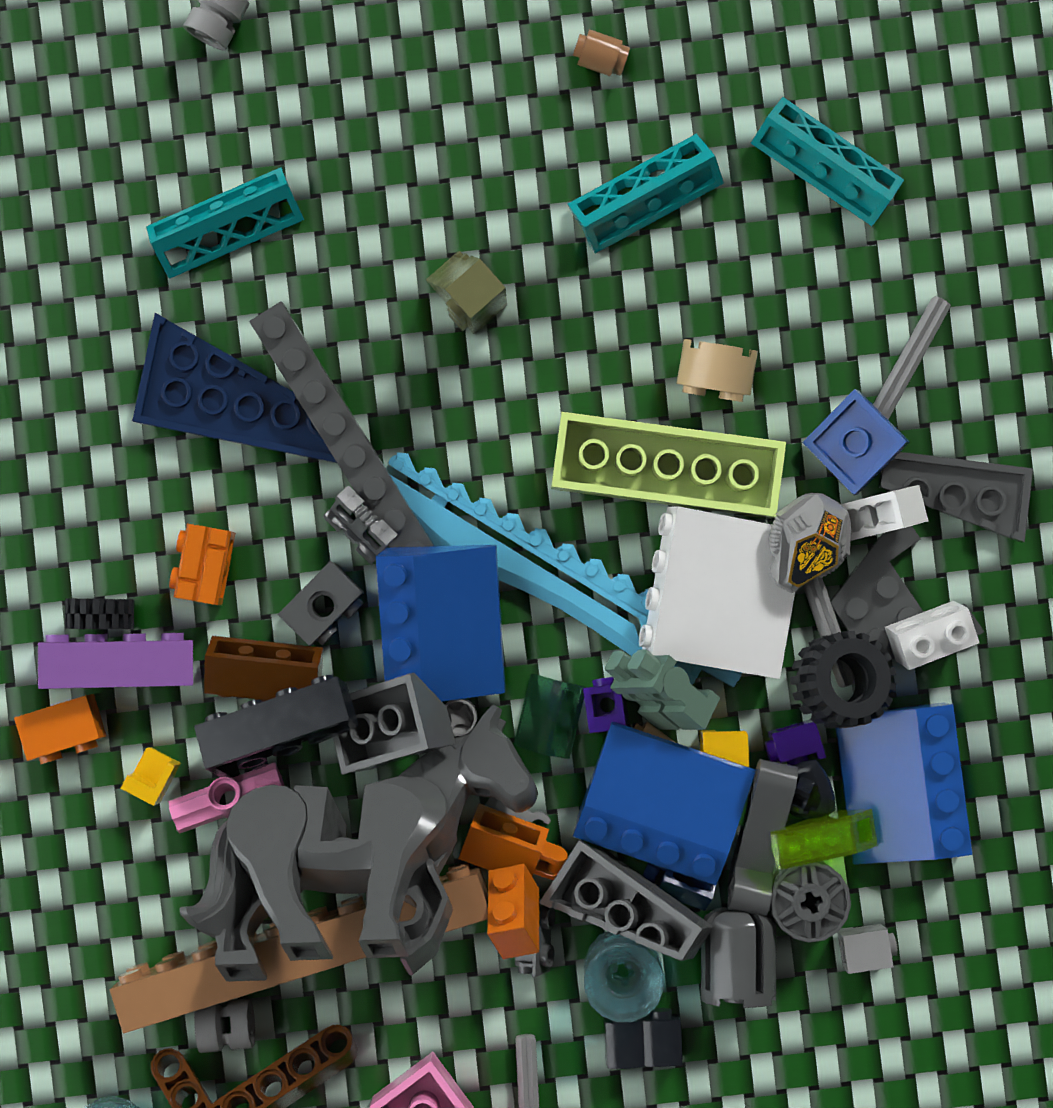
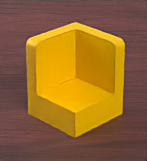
(726, 745)
(151, 776)

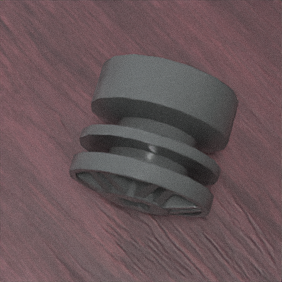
(828, 910)

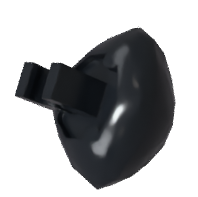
(813, 792)

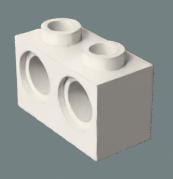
(886, 512)
(932, 635)

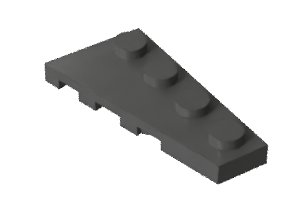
(972, 491)

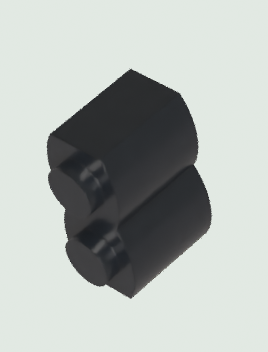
(645, 1042)

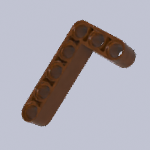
(254, 1089)

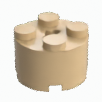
(716, 368)

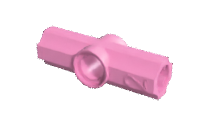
(204, 805)

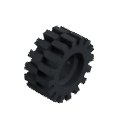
(99, 613)

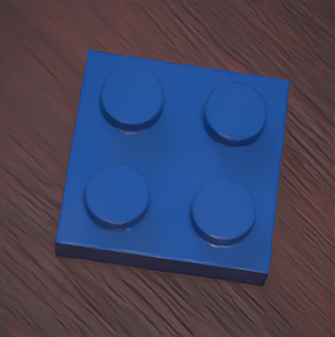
(856, 442)

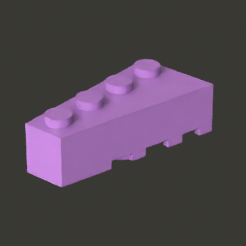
(115, 663)

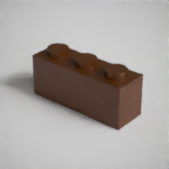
(258, 667)

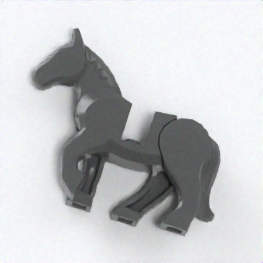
(297, 842)

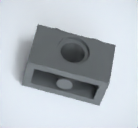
(301, 611)

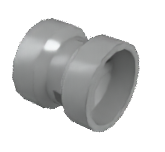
(461, 723)

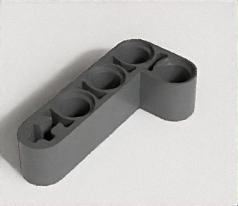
(753, 859)

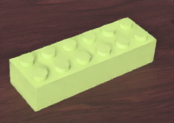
(668, 465)

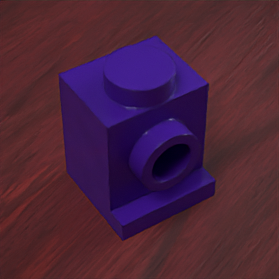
(597, 718)
(794, 743)

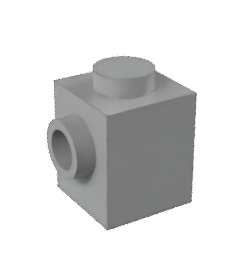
(866, 948)

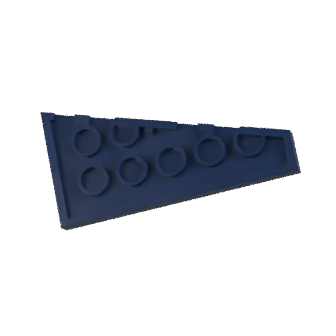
(215, 396)

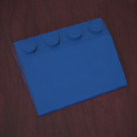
(442, 618)
(912, 781)
(664, 803)

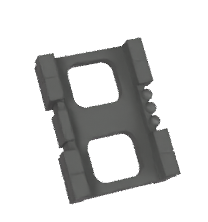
(356, 529)

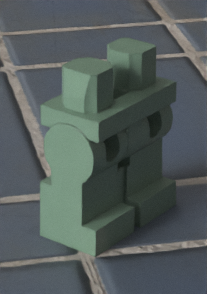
(661, 690)

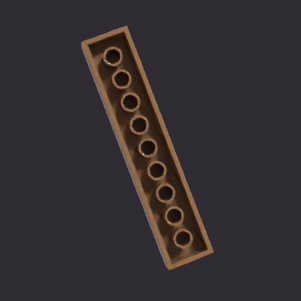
(194, 982)

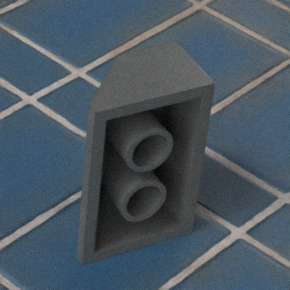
(394, 723)

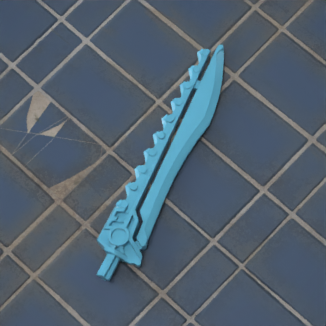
(514, 569)

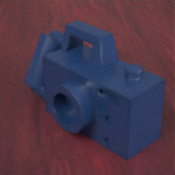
(681, 887)

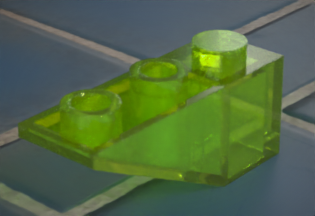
(824, 838)

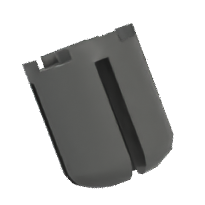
(739, 959)

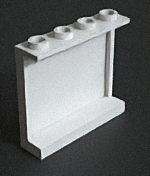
(716, 595)

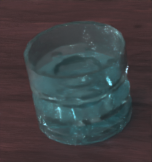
(622, 996)

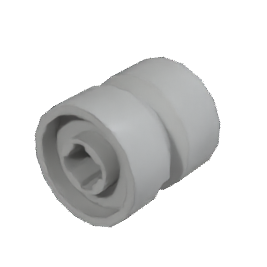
(214, 21)
(211, 1026)

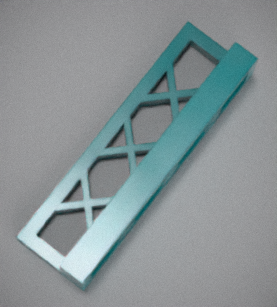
(825, 164)
(650, 196)
(218, 212)

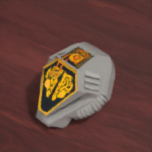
(808, 540)

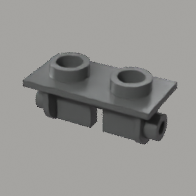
(540, 962)

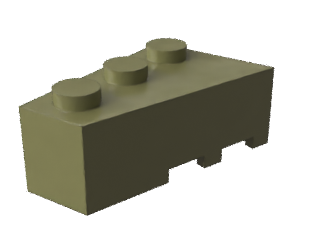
(469, 291)

